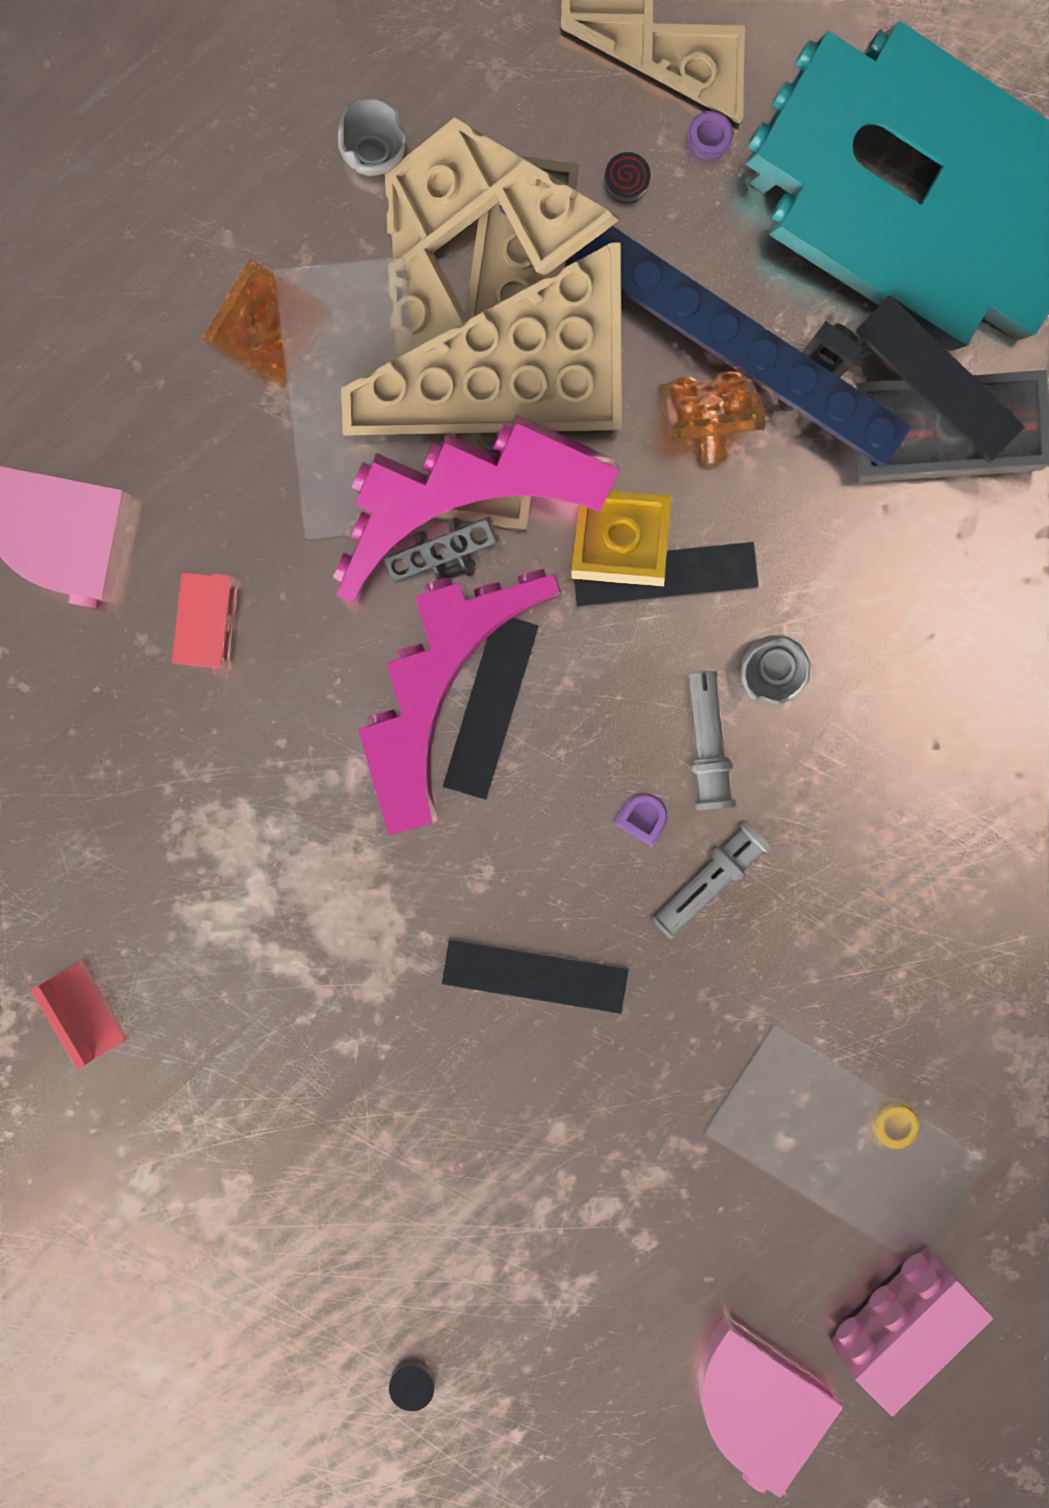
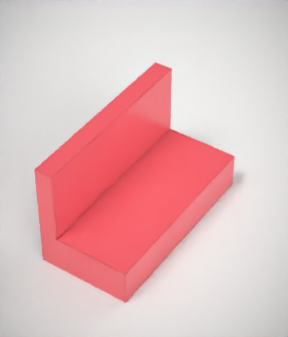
(204, 620)
(79, 1014)

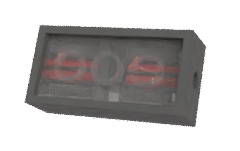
(939, 451)

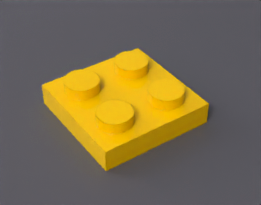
(624, 539)

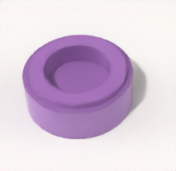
(710, 135)

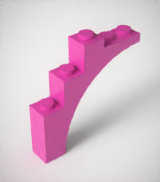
(528, 464)
(455, 627)

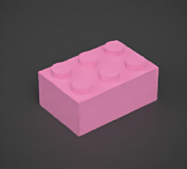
(909, 1330)

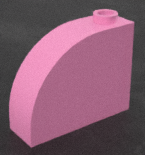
(62, 533)
(762, 1407)

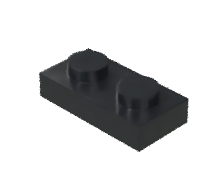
(834, 348)

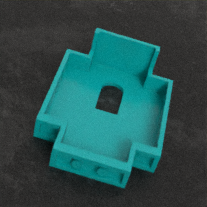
(984, 224)

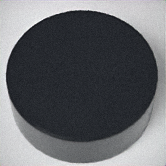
(411, 1386)

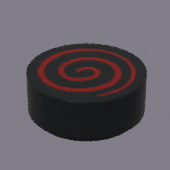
(627, 177)

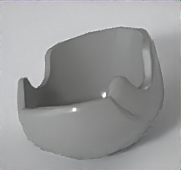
(371, 136)
(775, 669)

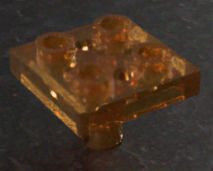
(233, 331)
(711, 411)

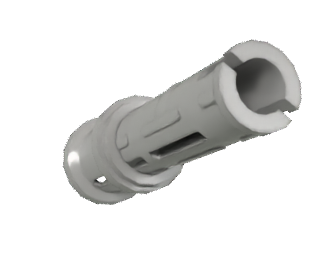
(712, 765)
(669, 918)

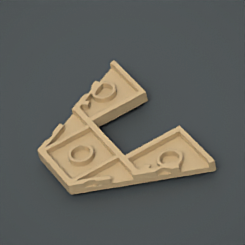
(690, 58)
(454, 183)

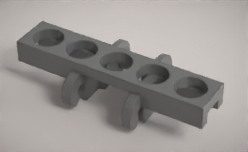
(465, 544)

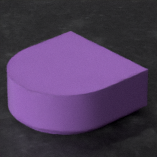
(643, 817)

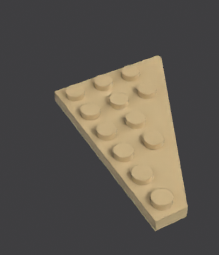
(534, 355)

